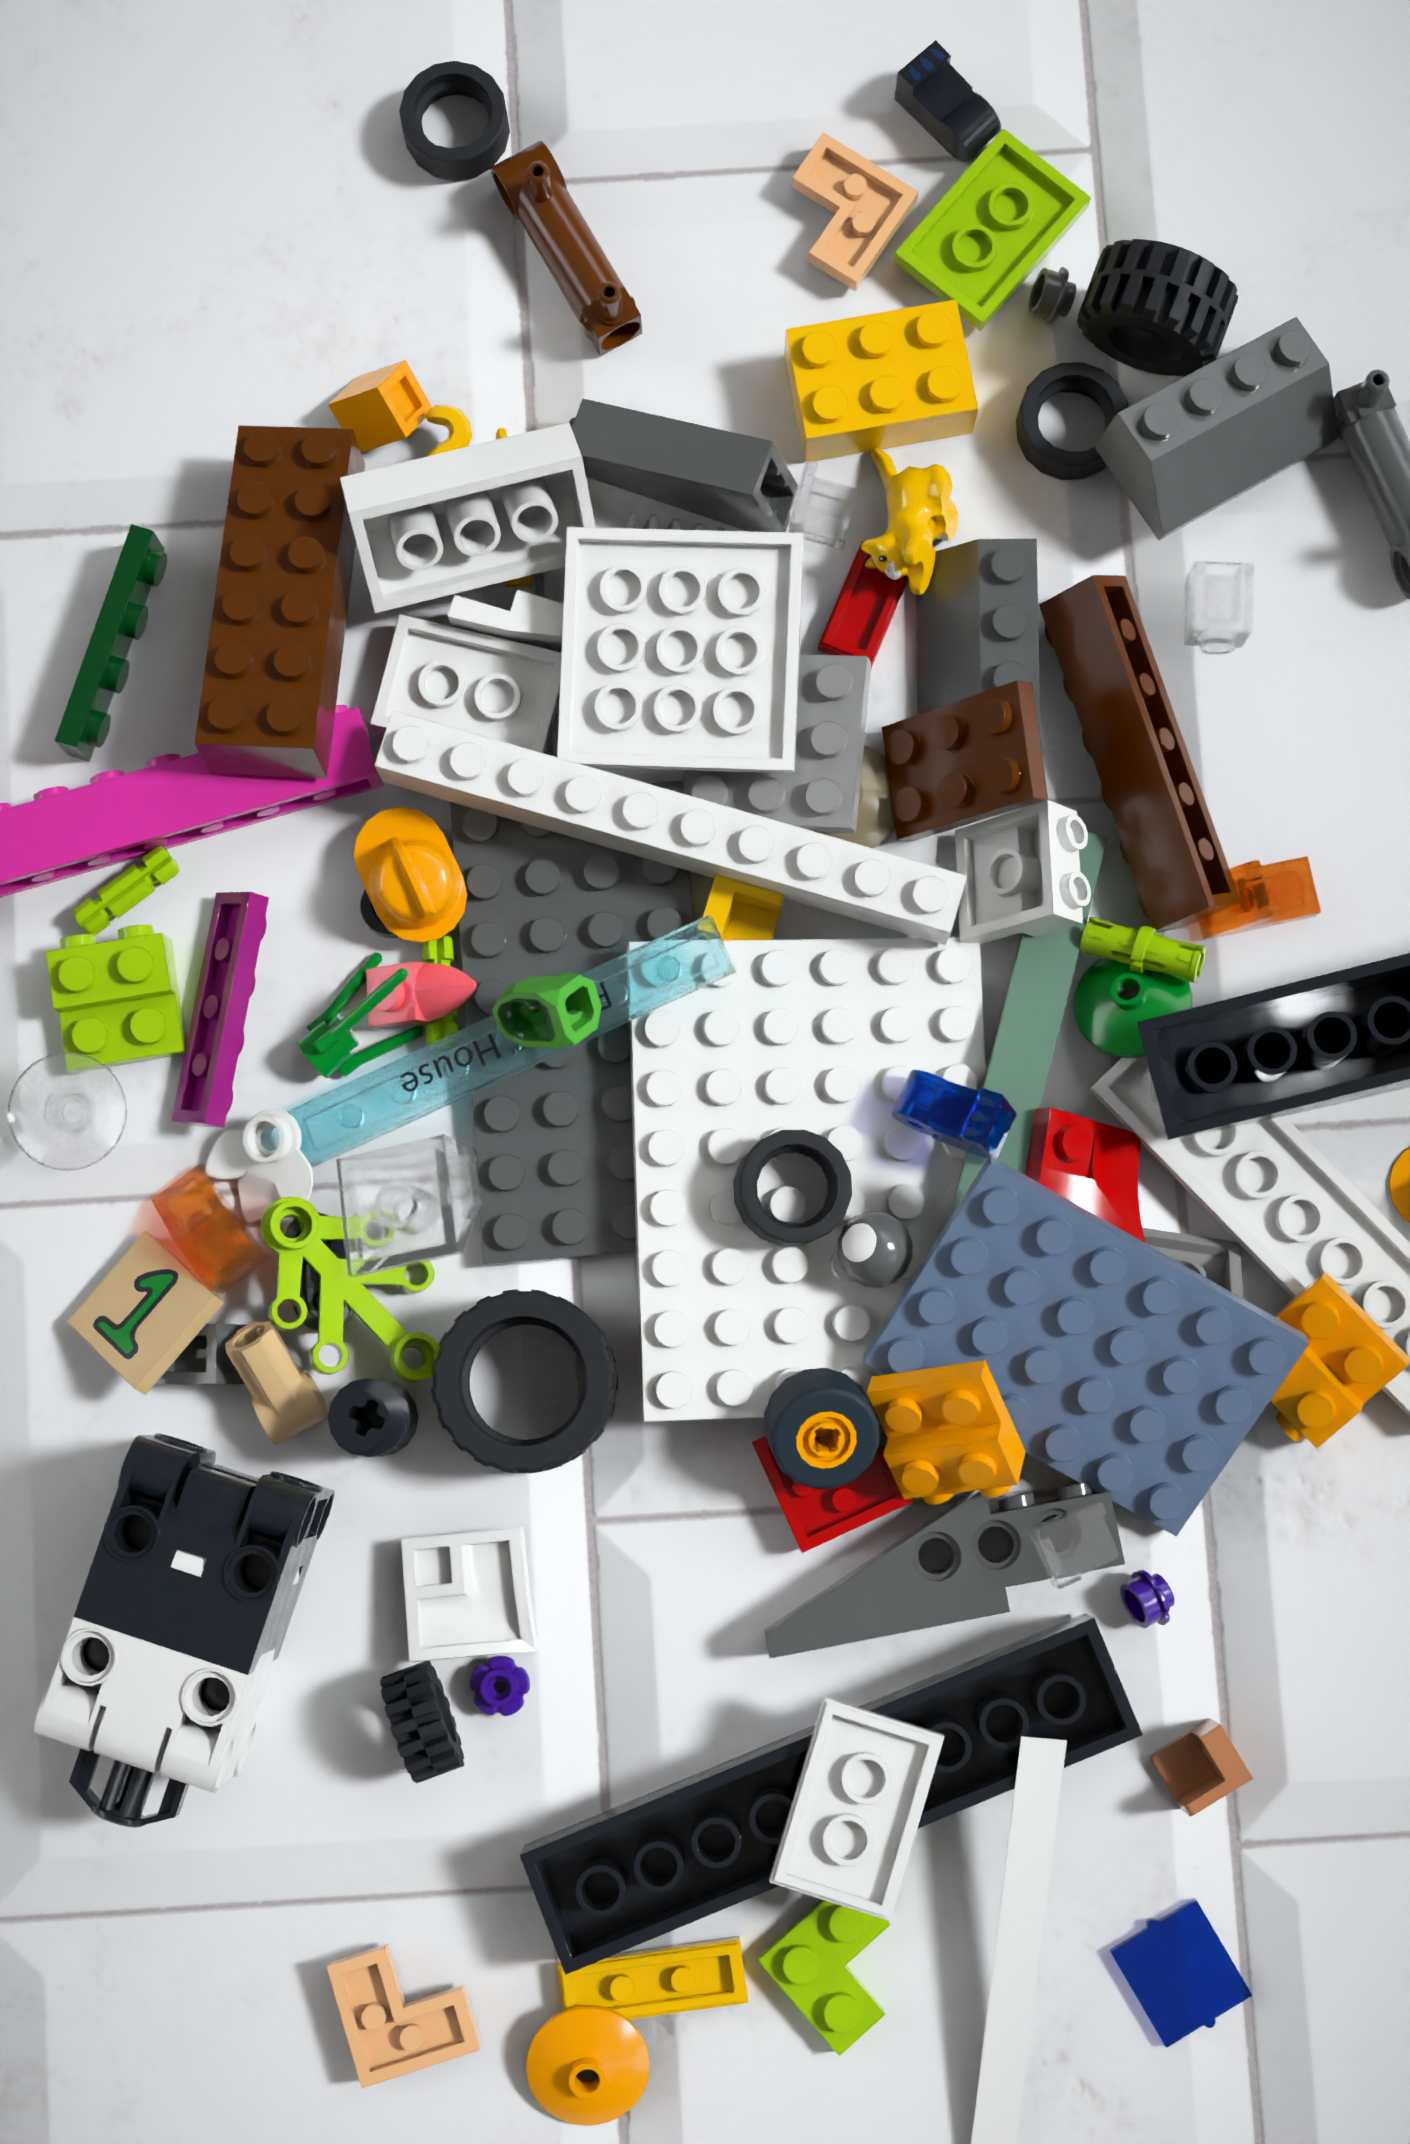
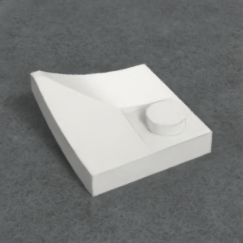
(467, 1595)

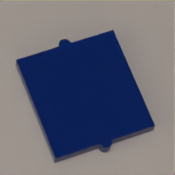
(1180, 1972)

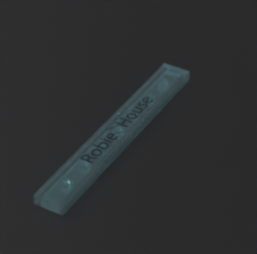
(483, 1055)

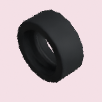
(449, 80)
(1065, 378)
(838, 1187)

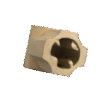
(282, 1394)

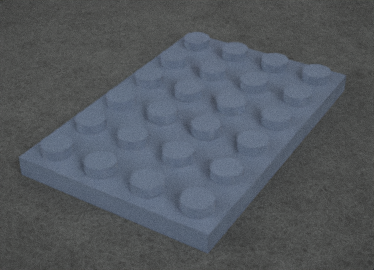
(1095, 1341)

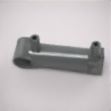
(1382, 461)

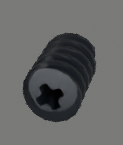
(356, 1433)

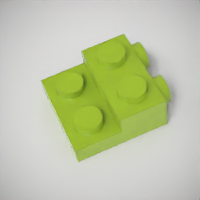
(118, 996)

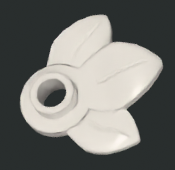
(261, 1169)

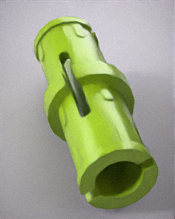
(1143, 949)

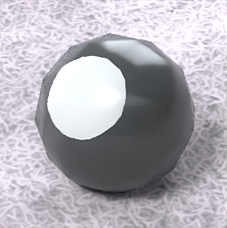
(875, 1249)

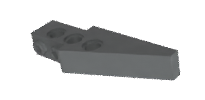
(899, 1596)

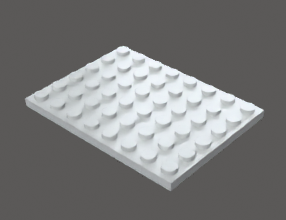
(787, 1042)

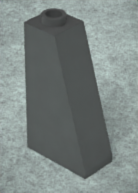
(687, 465)

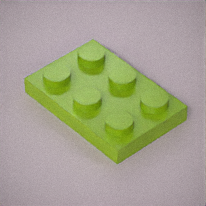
(992, 229)

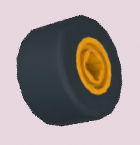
(810, 1407)

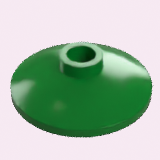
(1112, 1021)

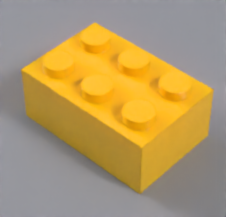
(880, 380)

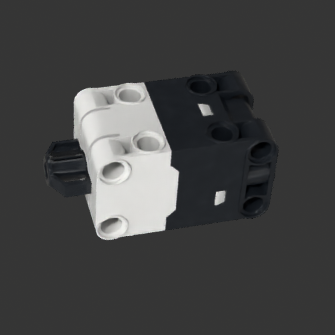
(179, 1625)

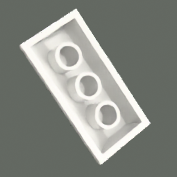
(468, 516)

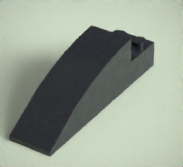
(1282, 1049)

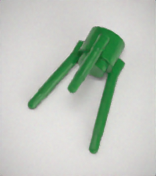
(330, 1039)

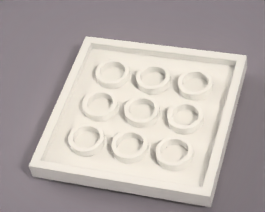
(681, 649)

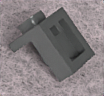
(205, 1359)

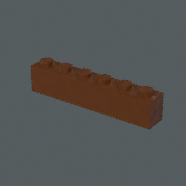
(1138, 752)

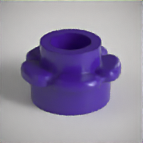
(1147, 1598)
(499, 1669)

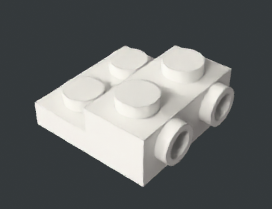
(1022, 873)

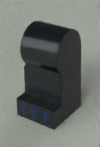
(946, 103)

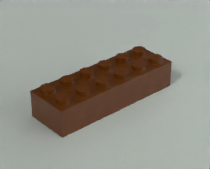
(279, 604)

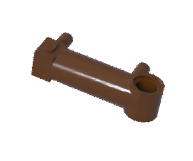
(540, 200)

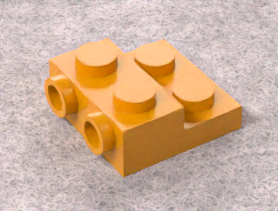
(1340, 1367)
(947, 1432)

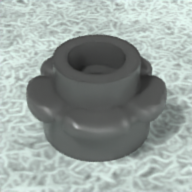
(1052, 294)

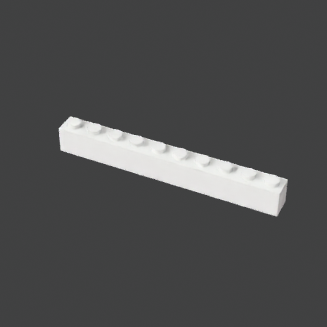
(669, 827)

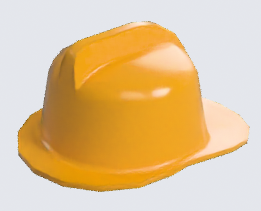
(410, 874)

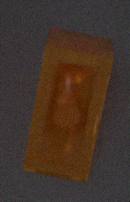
(209, 1231)

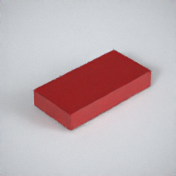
(862, 611)

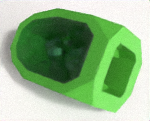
(548, 1010)

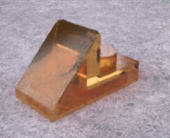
(1268, 897)

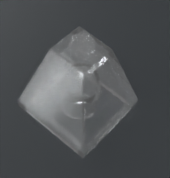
(407, 1203)

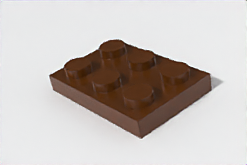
(965, 761)

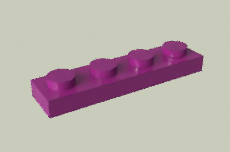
(220, 1009)

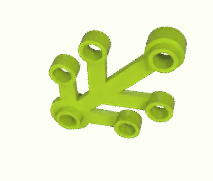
(339, 1288)

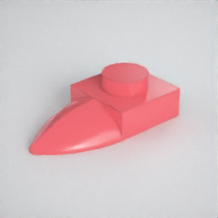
(424, 996)

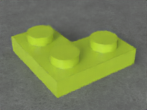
(813, 1970)

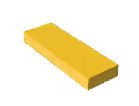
(661, 1979)

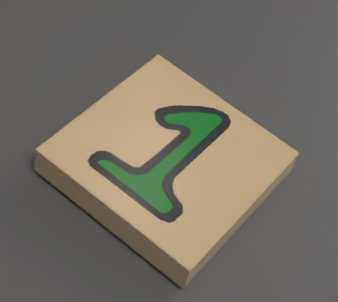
(145, 1312)

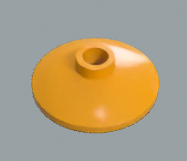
(591, 2040)

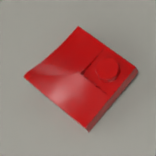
(1088, 1165)

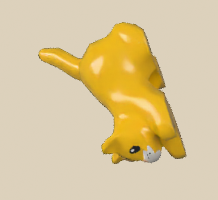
(917, 515)

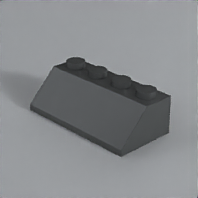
(1222, 428)
(978, 622)

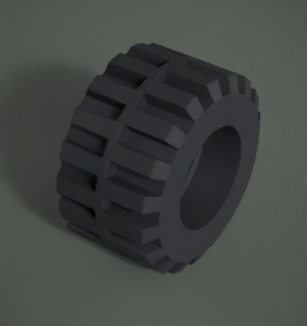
(1157, 307)

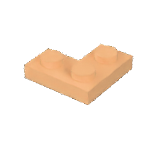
(866, 208)
(393, 2035)

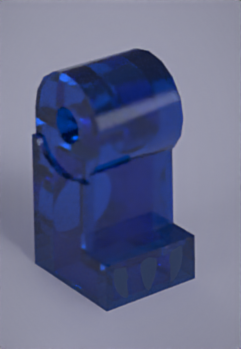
(955, 1113)

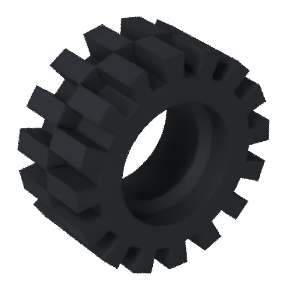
(422, 1721)

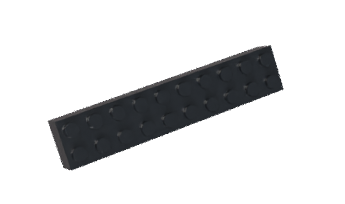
(719, 1830)

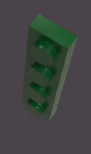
(105, 662)

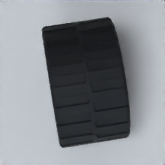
(452, 1381)

